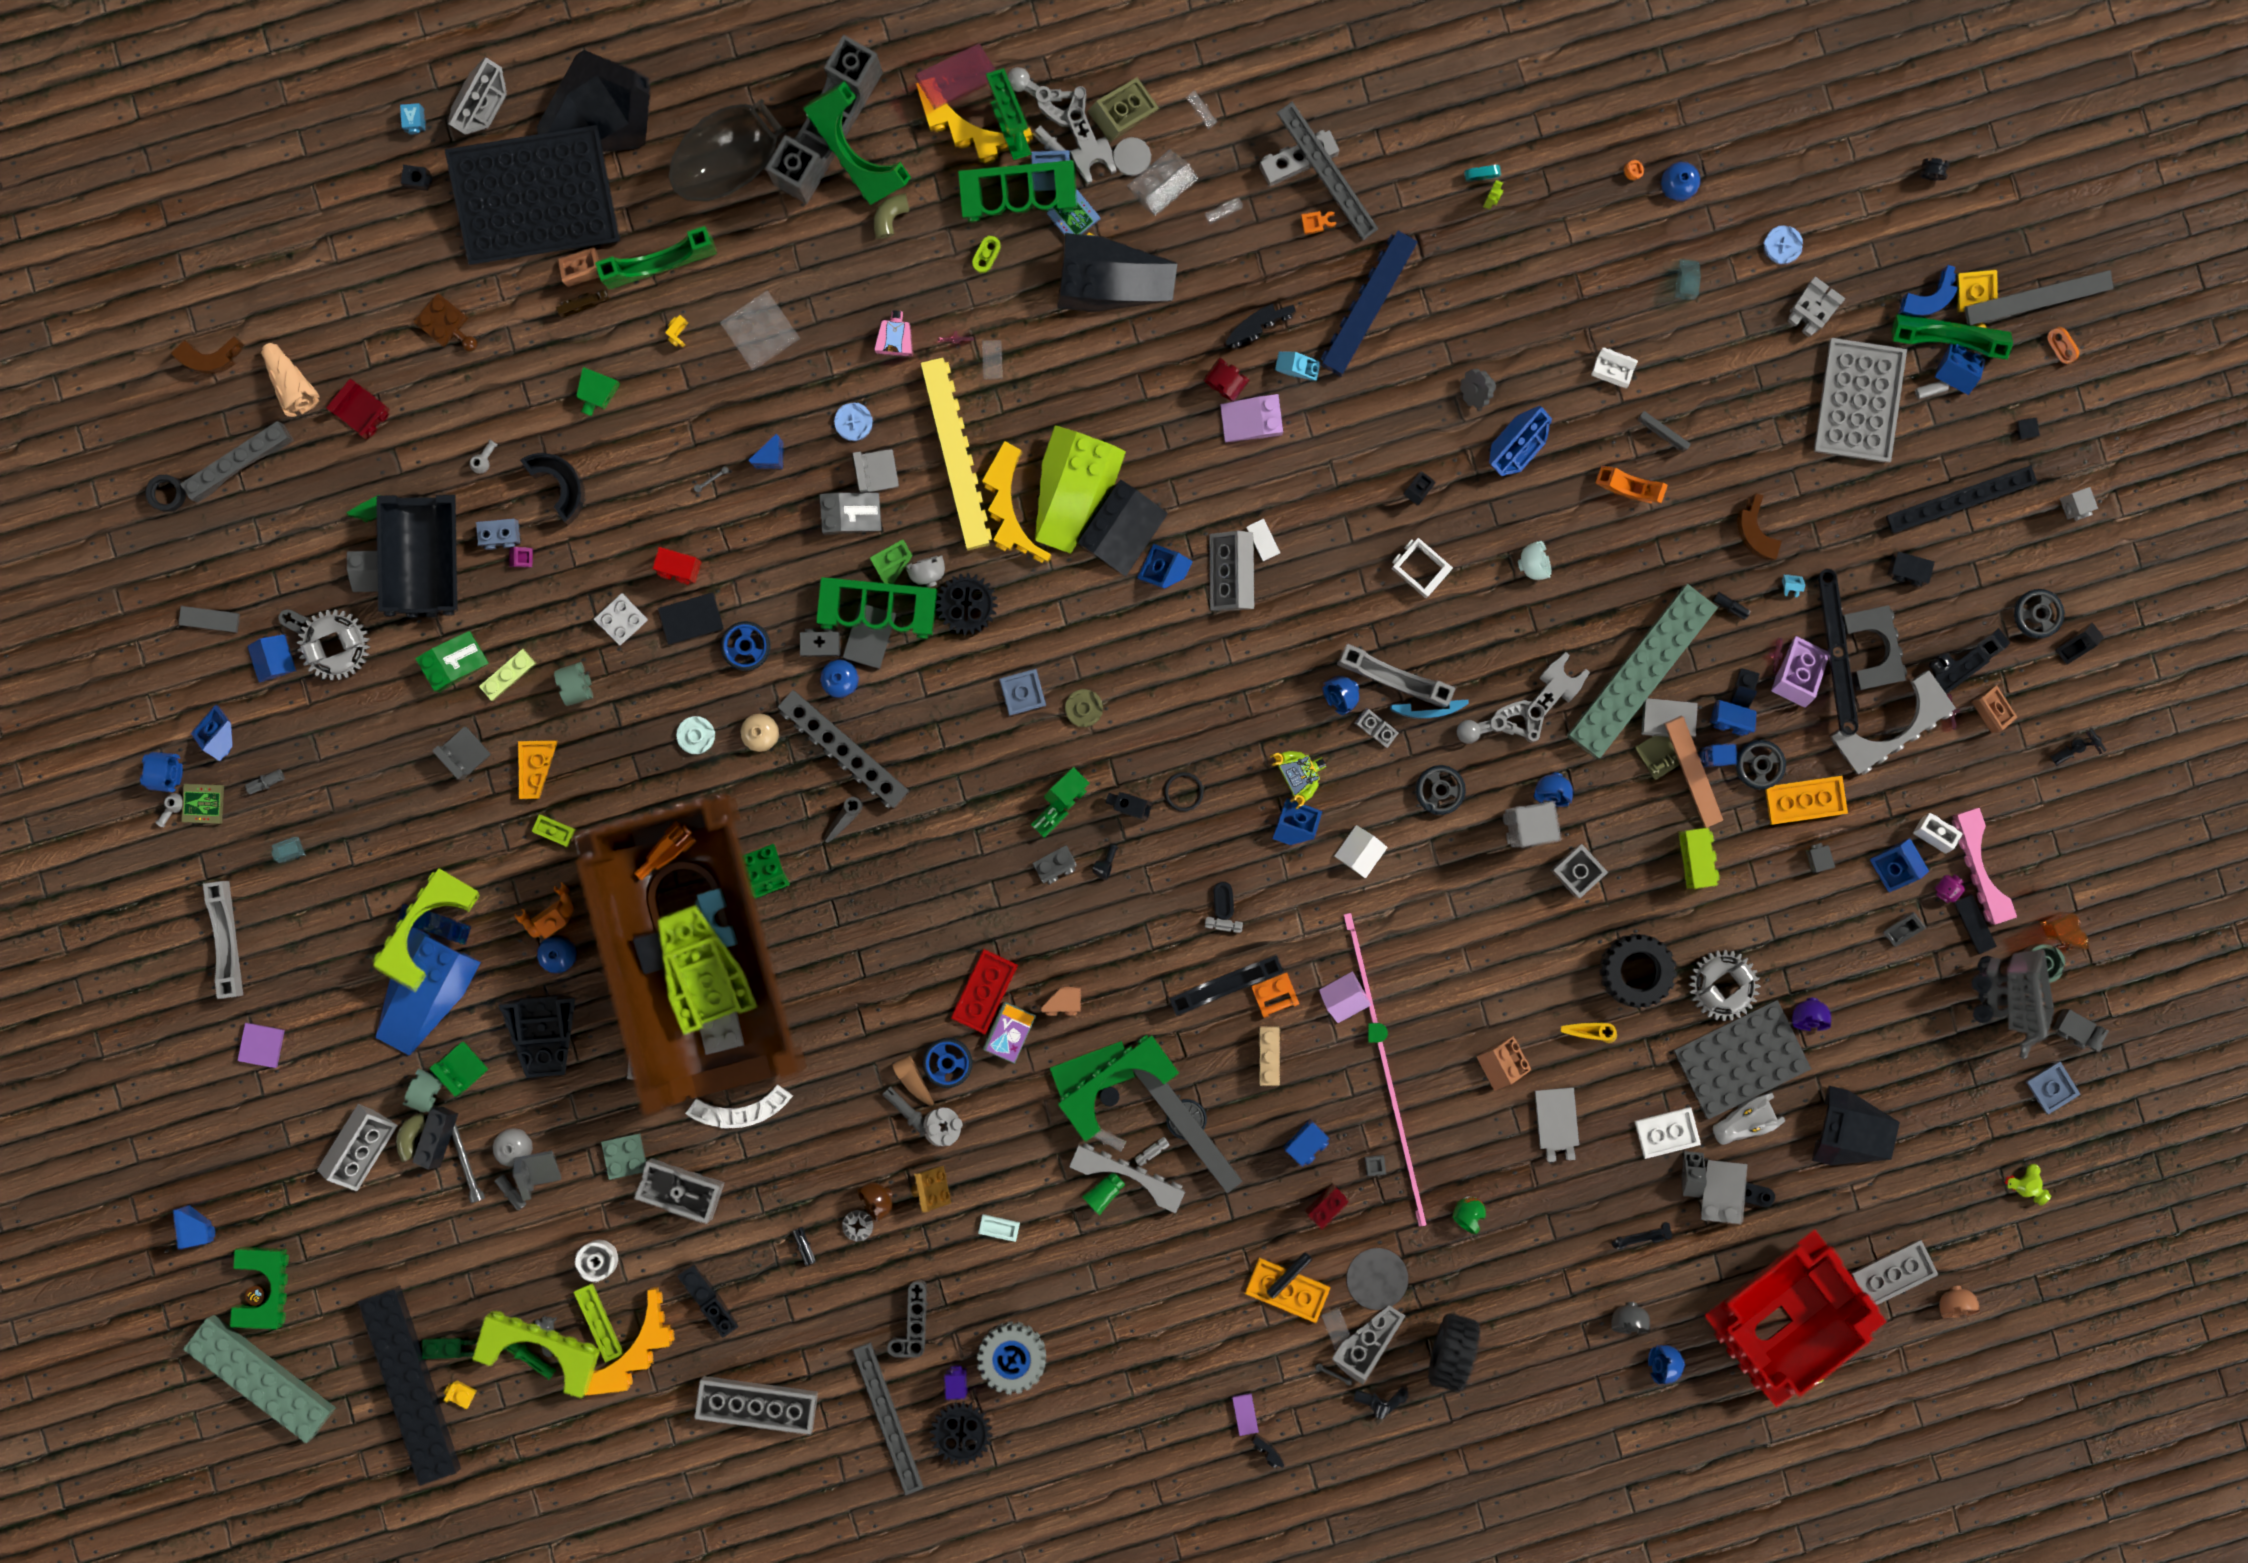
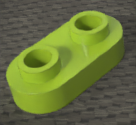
(986, 255)

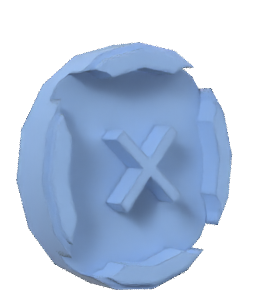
(1783, 244)
(853, 421)

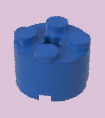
(161, 771)

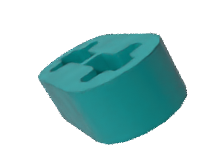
(1482, 173)

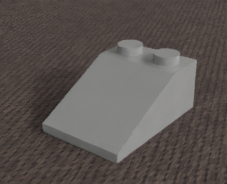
(1724, 1192)

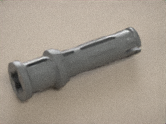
(914, 1118)

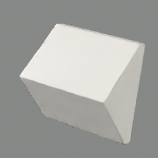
(1360, 851)

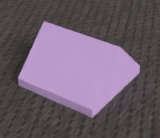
(1344, 997)

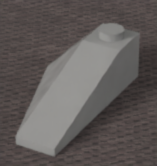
(1364, 1348)

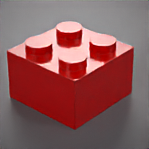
(676, 565)

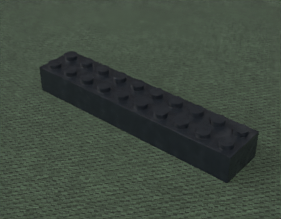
(409, 1385)

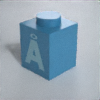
(412, 118)

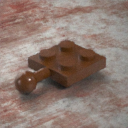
(443, 322)

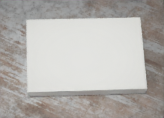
(1667, 1132)

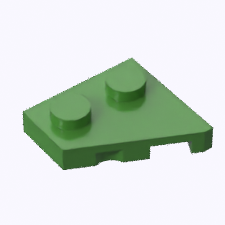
(891, 561)

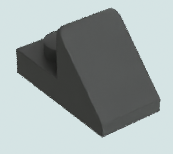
(1904, 928)

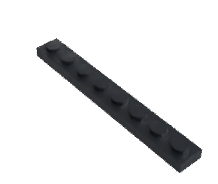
(1961, 499)

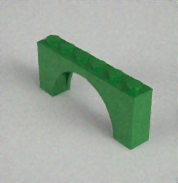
(872, 179)
(694, 247)
(1081, 1104)

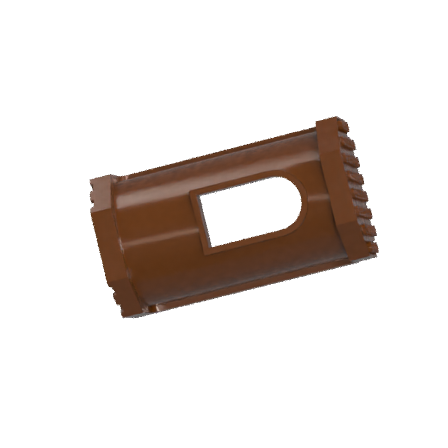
(622, 906)

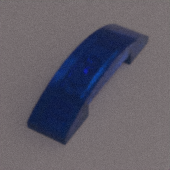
(439, 925)

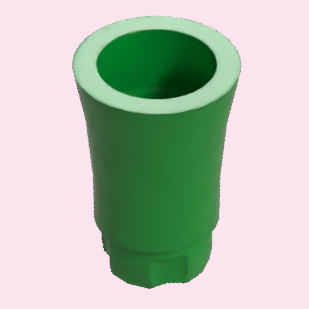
(1104, 1193)

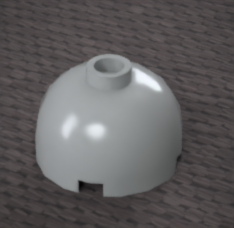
(927, 571)
(511, 1144)

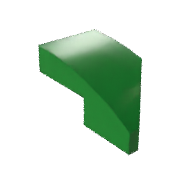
(366, 511)

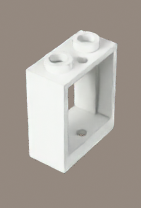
(1446, 568)

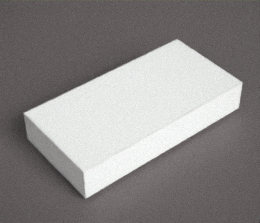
(1263, 540)

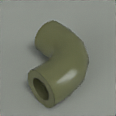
(885, 214)
(407, 1136)

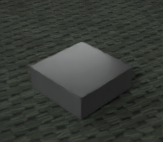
(1375, 1165)

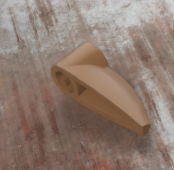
(911, 1078)

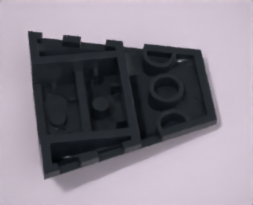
(540, 1032)

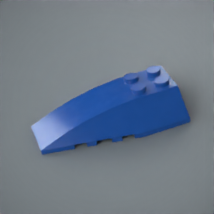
(412, 1015)

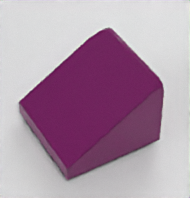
(520, 557)

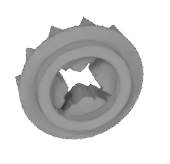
(864, 1219)

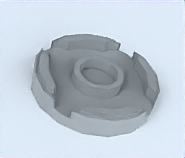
(1132, 156)

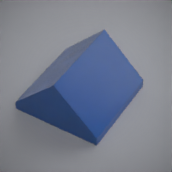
(770, 455)
(271, 657)

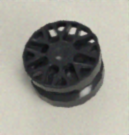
(1934, 169)

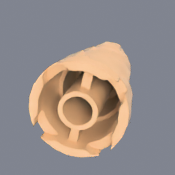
(289, 383)

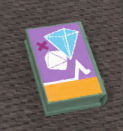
(1009, 1032)

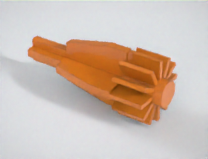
(677, 839)

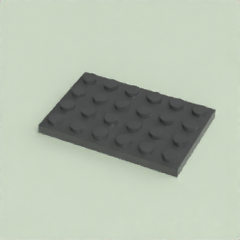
(1742, 1059)

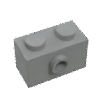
(2079, 504)

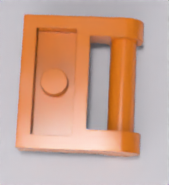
(1271, 989)

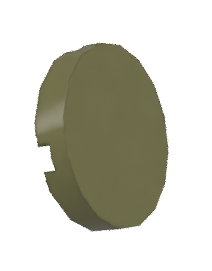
(1084, 708)

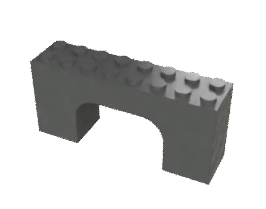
(804, 161)

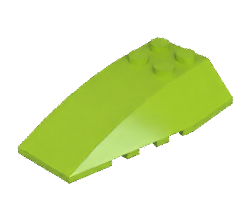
(1073, 486)
(700, 971)

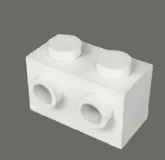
(1937, 833)

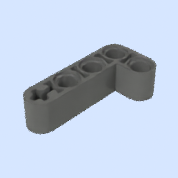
(913, 1317)

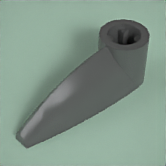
(843, 819)

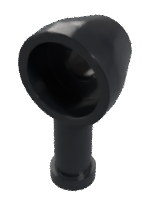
(1103, 868)

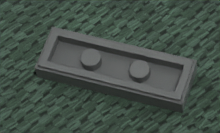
(1663, 431)
(209, 619)

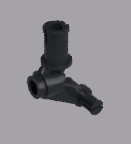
(2078, 745)
(1380, 1406)

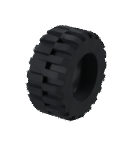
(1663, 976)
(1454, 1352)

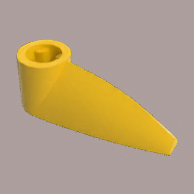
(1591, 1031)

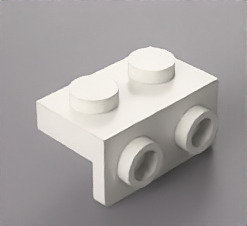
(1614, 367)

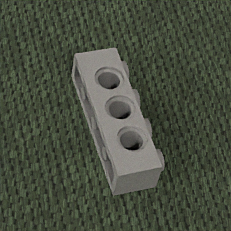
(1293, 167)

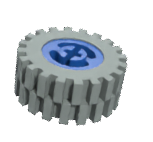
(995, 1344)

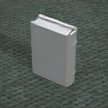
(1658, 712)

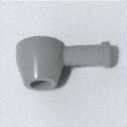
(483, 457)
(177, 807)

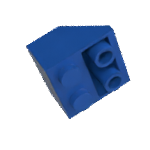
(1960, 368)
(1733, 717)

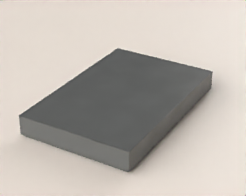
(866, 644)

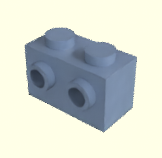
(498, 533)

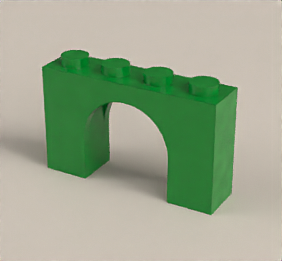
(273, 1264)

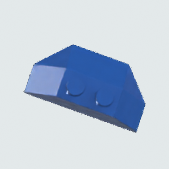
(1520, 441)

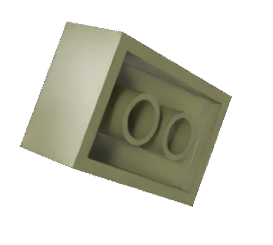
(1122, 109)

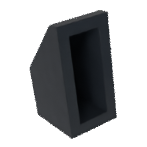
(2080, 643)

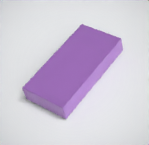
(1245, 1414)

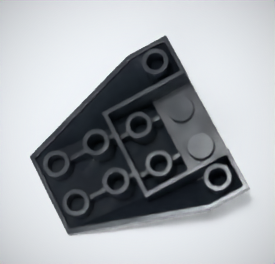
(1854, 1131)

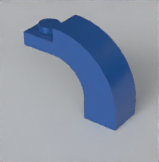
(1926, 306)

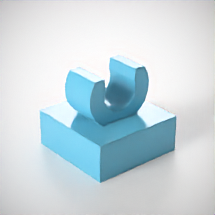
(1793, 583)

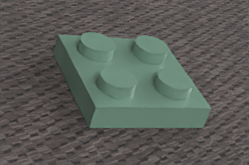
(624, 1156)

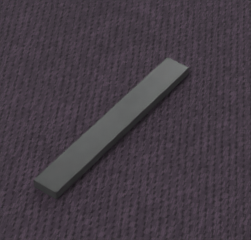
(1327, 170)
(2038, 297)
(1191, 1130)
(888, 1418)

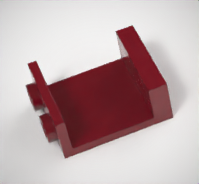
(359, 409)
(1327, 1206)

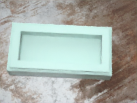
(999, 1227)

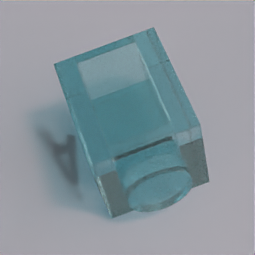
(287, 850)

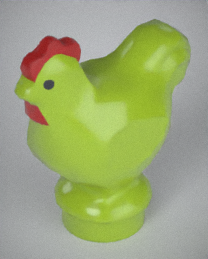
(2030, 1185)

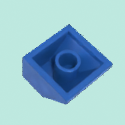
(1164, 567)
(214, 734)
(1296, 824)
(192, 1227)

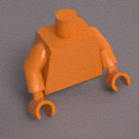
(551, 918)

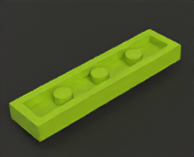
(598, 1322)

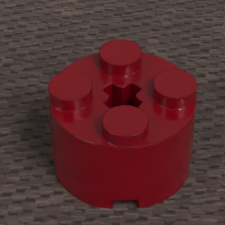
(1226, 380)

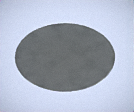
(1377, 1278)

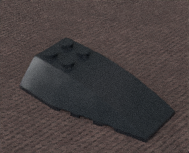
(1112, 275)

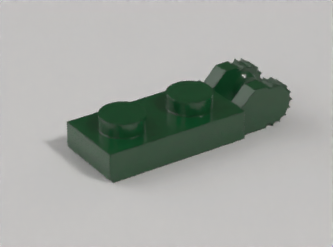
(446, 1347)

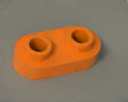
(2062, 345)

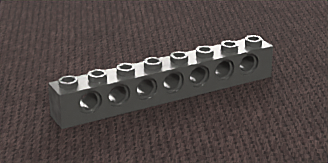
(795, 701)

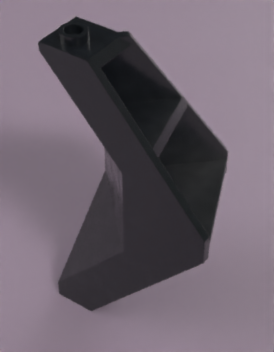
(601, 95)

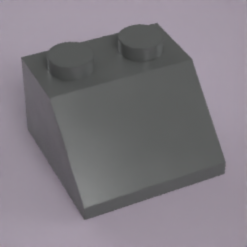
(363, 570)

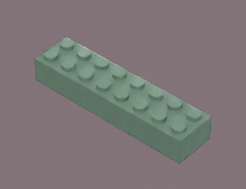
(259, 1378)

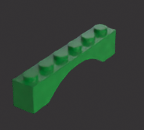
(1984, 340)

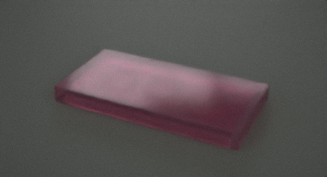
(955, 76)

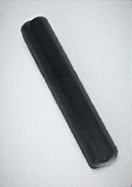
(1289, 1275)

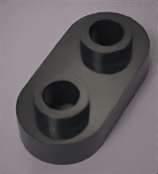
(1756, 1195)

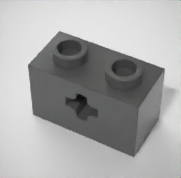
(809, 648)

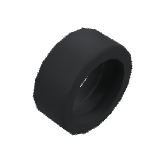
(152, 486)

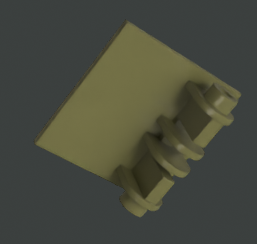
(1658, 755)

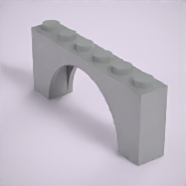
(1419, 687)
(1930, 707)

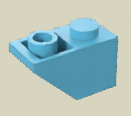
(1297, 365)

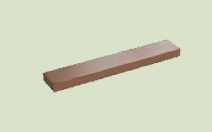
(1693, 771)

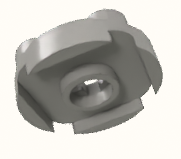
(952, 1127)

